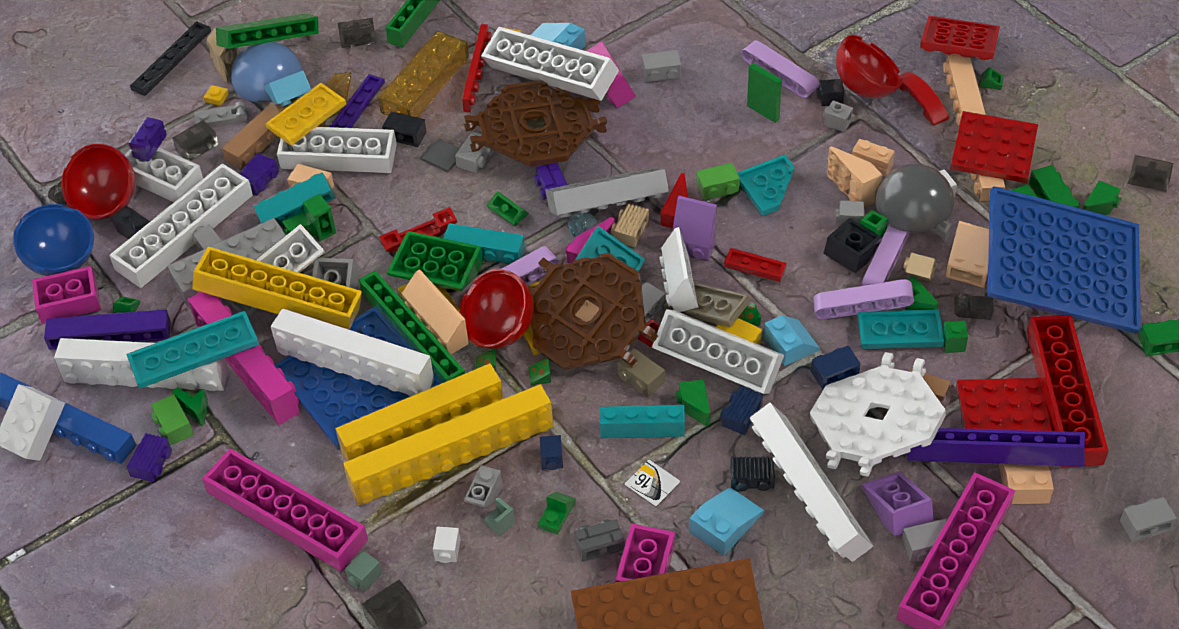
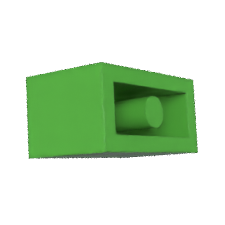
(717, 181)
(171, 419)

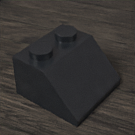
(851, 245)

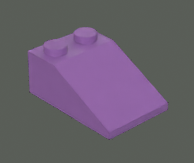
(697, 226)
(898, 502)

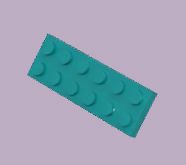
(192, 349)

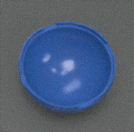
(53, 239)

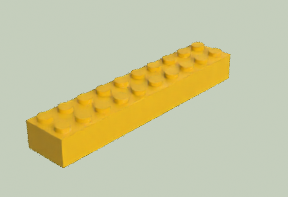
(448, 445)

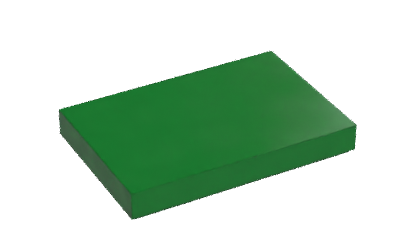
(764, 92)

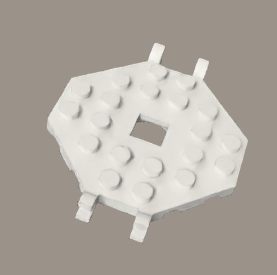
(910, 421)

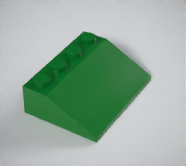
(441, 260)

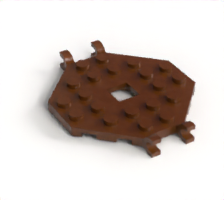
(506, 131)
(613, 329)

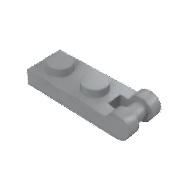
(223, 115)

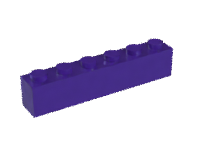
(126, 327)

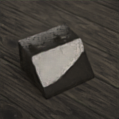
(393, 609)

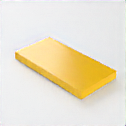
(306, 114)

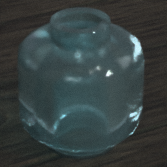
(580, 223)

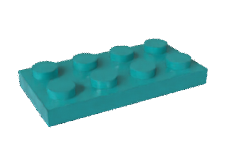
(900, 329)

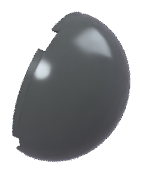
(914, 198)

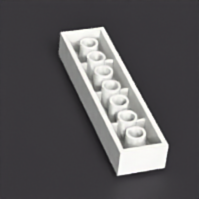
(550, 62)
(173, 229)
(352, 353)
(108, 364)
(810, 483)

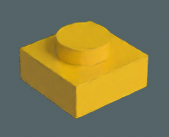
(216, 95)

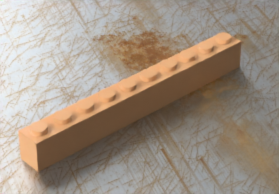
(967, 98)

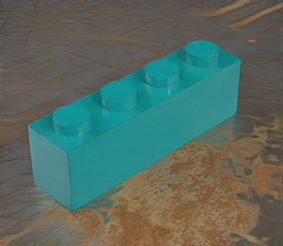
(290, 202)
(495, 245)
(642, 421)

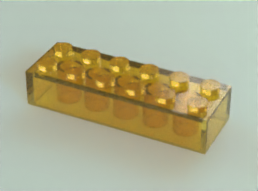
(424, 75)

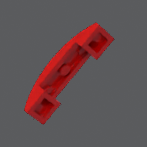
(925, 96)
(436, 227)

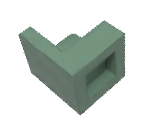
(501, 518)

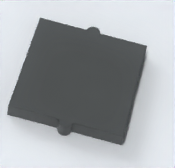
(441, 155)

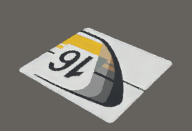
(652, 482)

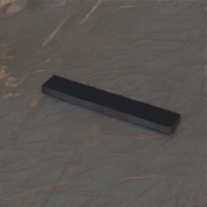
(170, 58)

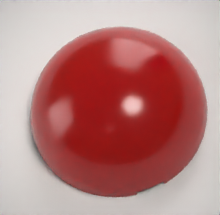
(866, 68)
(98, 181)
(497, 309)

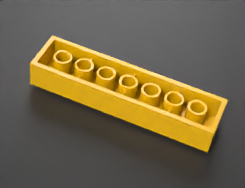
(274, 288)
(420, 412)

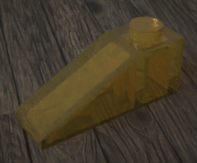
(340, 84)

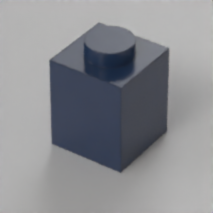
(551, 452)

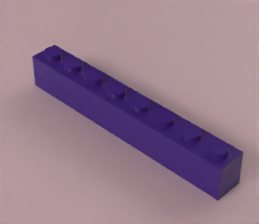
(1003, 447)

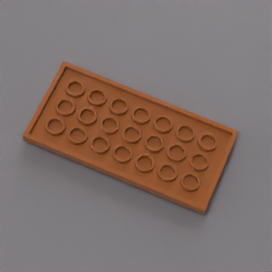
(684, 599)

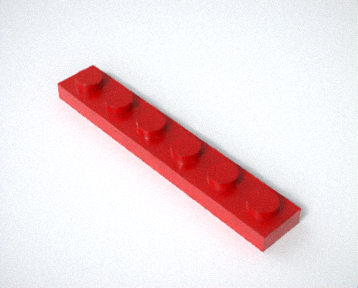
(475, 70)

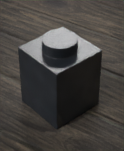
(830, 91)

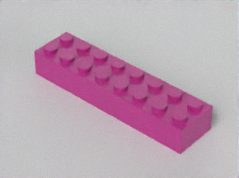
(251, 365)
(285, 509)
(956, 554)

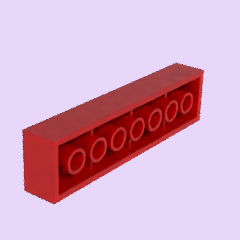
(1066, 383)

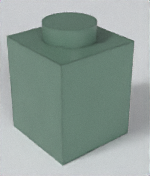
(363, 571)

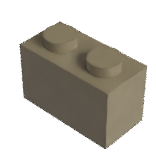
(645, 376)

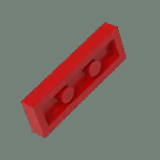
(755, 264)

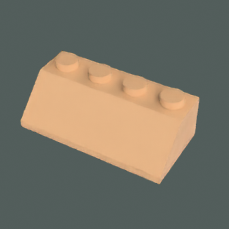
(436, 312)

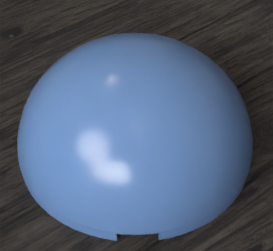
(259, 66)

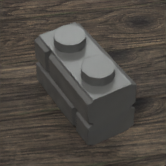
(599, 539)

